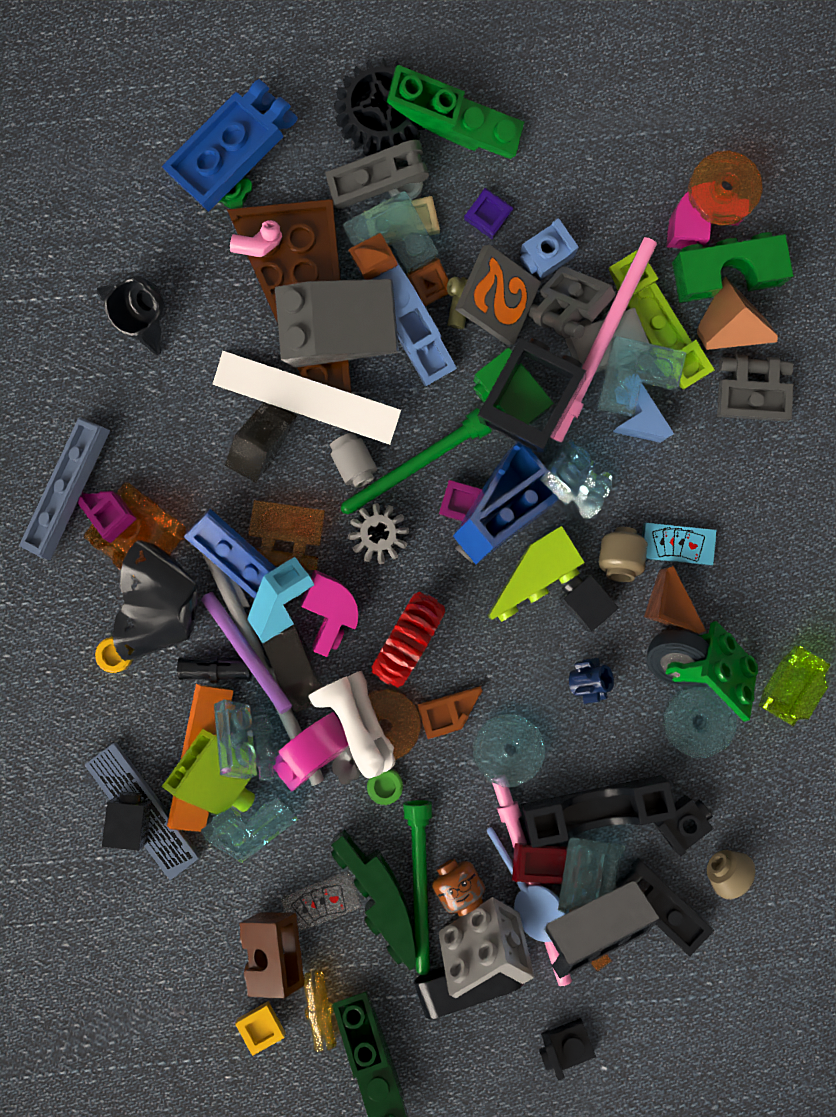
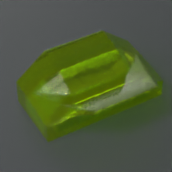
(795, 686)

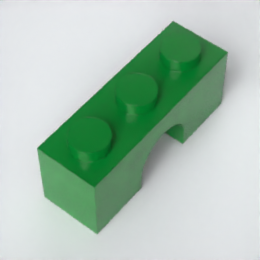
(761, 260)

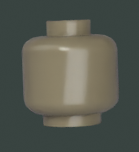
(623, 554)

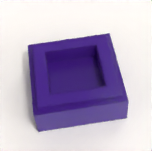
(488, 213)

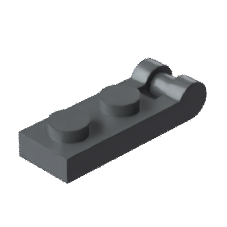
(376, 174)

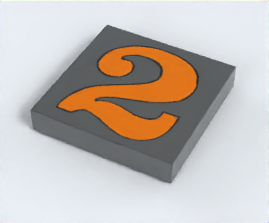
(498, 295)

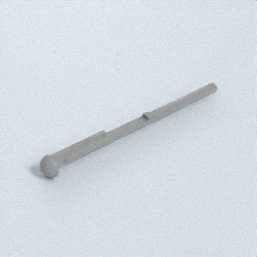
(236, 603)

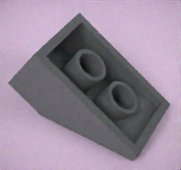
(335, 321)

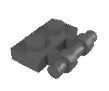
(579, 297)
(755, 399)

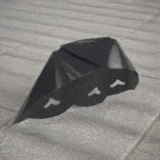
(158, 607)

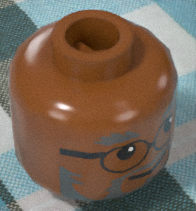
(458, 887)

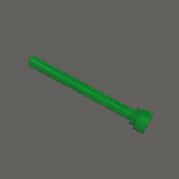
(470, 428)
(417, 816)

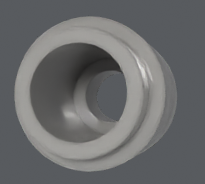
(353, 460)

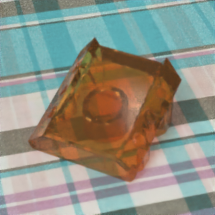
(152, 526)

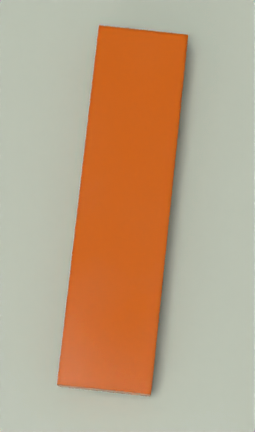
(202, 716)

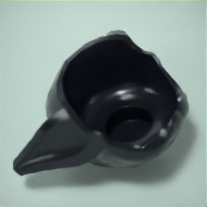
(135, 309)

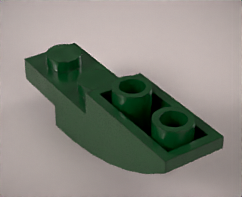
(388, 908)
(369, 1057)

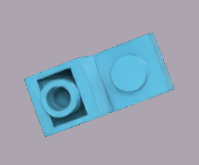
(277, 587)

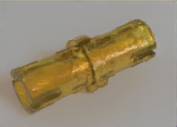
(319, 1011)

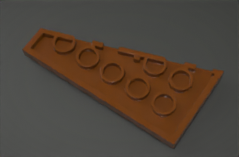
(303, 255)

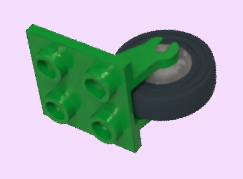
(708, 658)

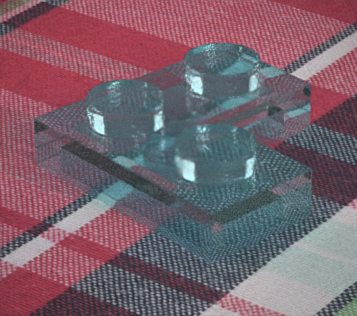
(399, 225)
(631, 365)
(243, 836)

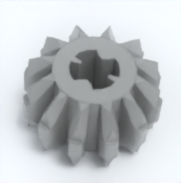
(374, 522)

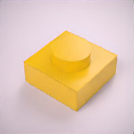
(260, 1028)

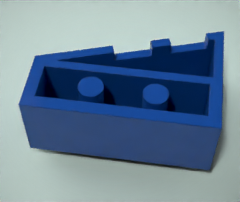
(506, 503)

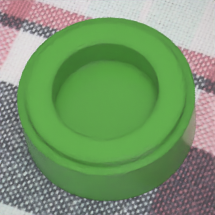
(386, 787)

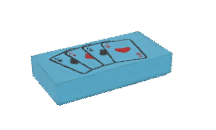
(679, 543)

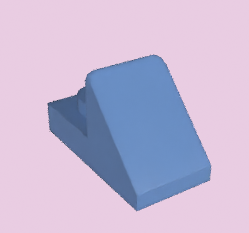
(647, 422)

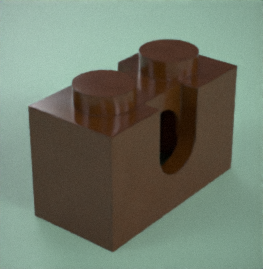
(269, 969)

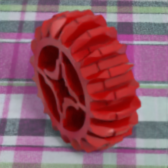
(408, 639)

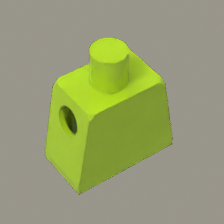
(199, 779)

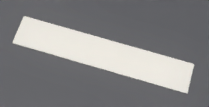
(307, 397)

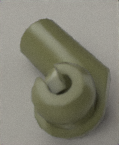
(455, 288)

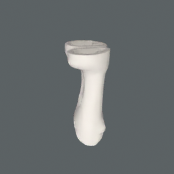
(363, 732)

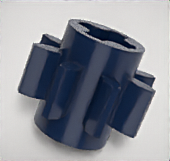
(591, 680)

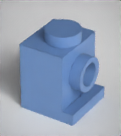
(542, 263)

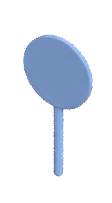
(534, 902)

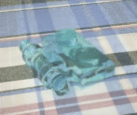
(572, 479)
(236, 743)

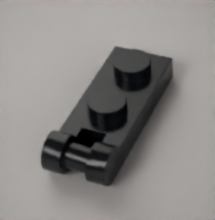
(675, 915)

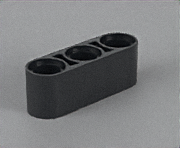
(437, 1002)

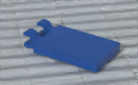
(229, 144)

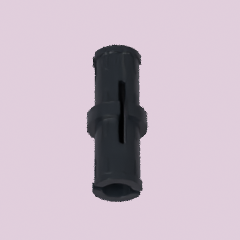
(212, 669)

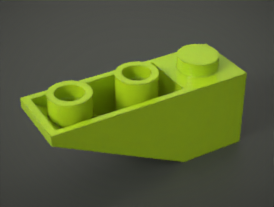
(540, 565)

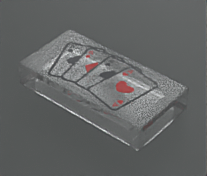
(323, 901)

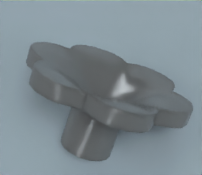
(345, 767)

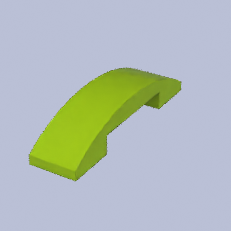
(661, 322)

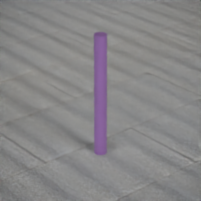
(246, 653)

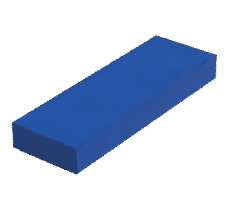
(229, 551)

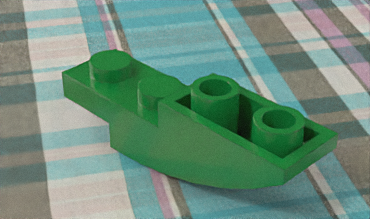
(451, 116)

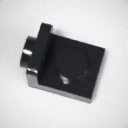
(566, 1047)

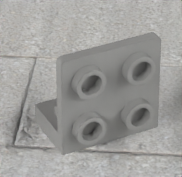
(484, 945)

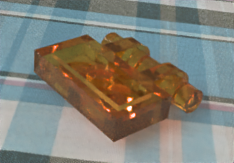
(287, 524)

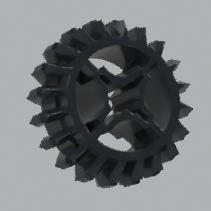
(368, 112)

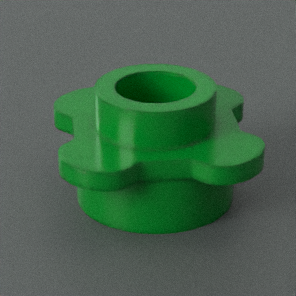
(239, 197)

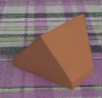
(733, 321)

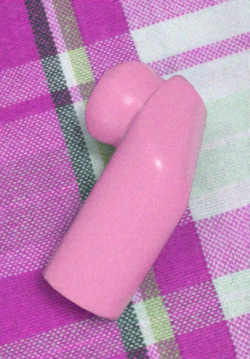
(260, 244)

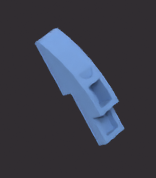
(417, 330)

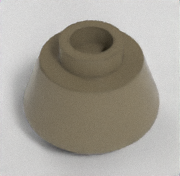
(731, 873)

